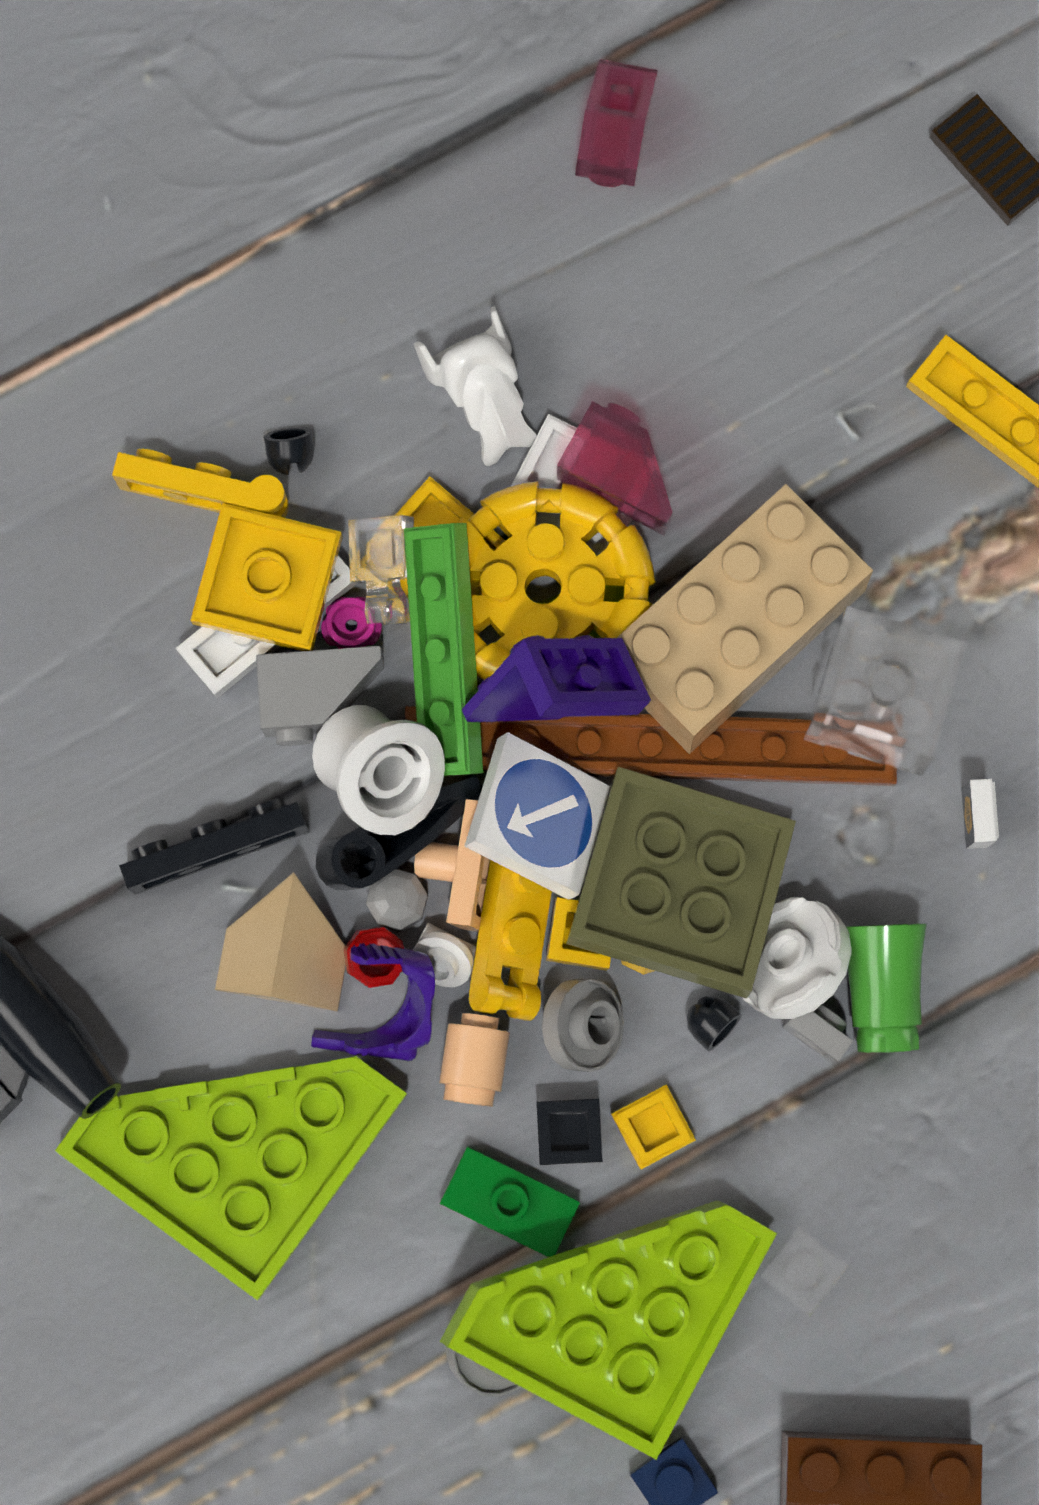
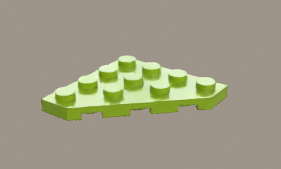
(237, 1160)
(618, 1321)

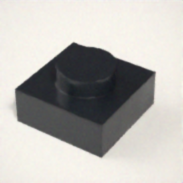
(569, 1131)

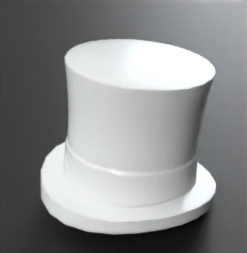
(379, 768)

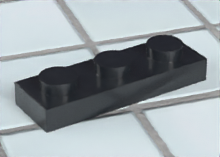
(213, 845)

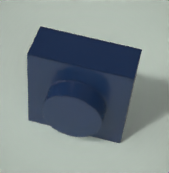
(673, 1478)

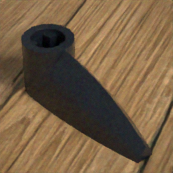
(385, 853)

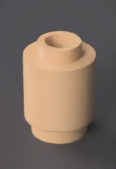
(474, 1060)

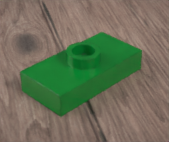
(509, 1202)

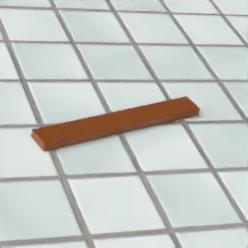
(734, 752)

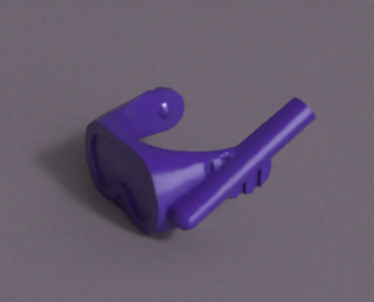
(409, 1027)

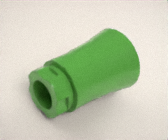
(886, 985)

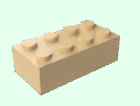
(742, 616)

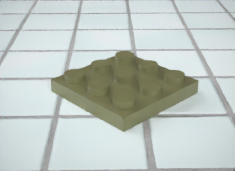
(682, 882)

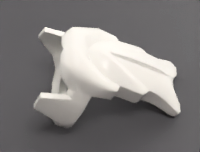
(481, 381)

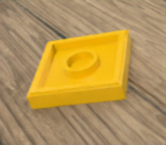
(266, 578)

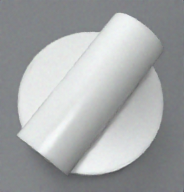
(449, 955)

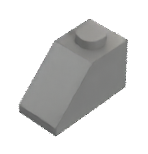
(309, 687)

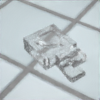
(380, 562)

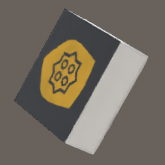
(980, 813)

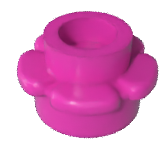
(341, 612)

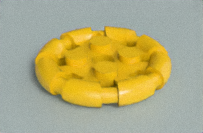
(553, 553)

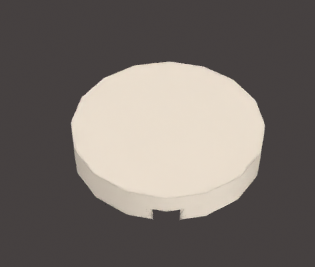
(800, 959)

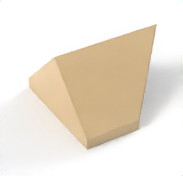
(284, 951)

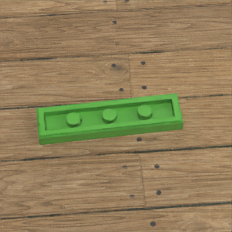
(443, 640)

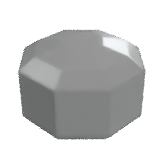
(397, 900)

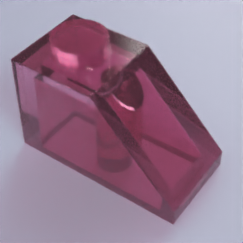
(615, 123)
(618, 463)

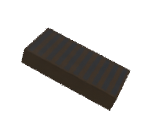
(990, 158)

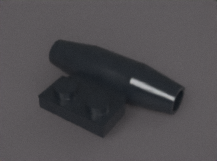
(46, 1042)

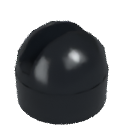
(289, 447)
(711, 1021)

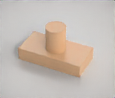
(463, 868)

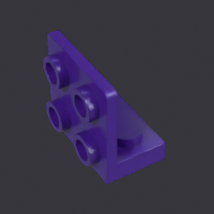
(560, 680)

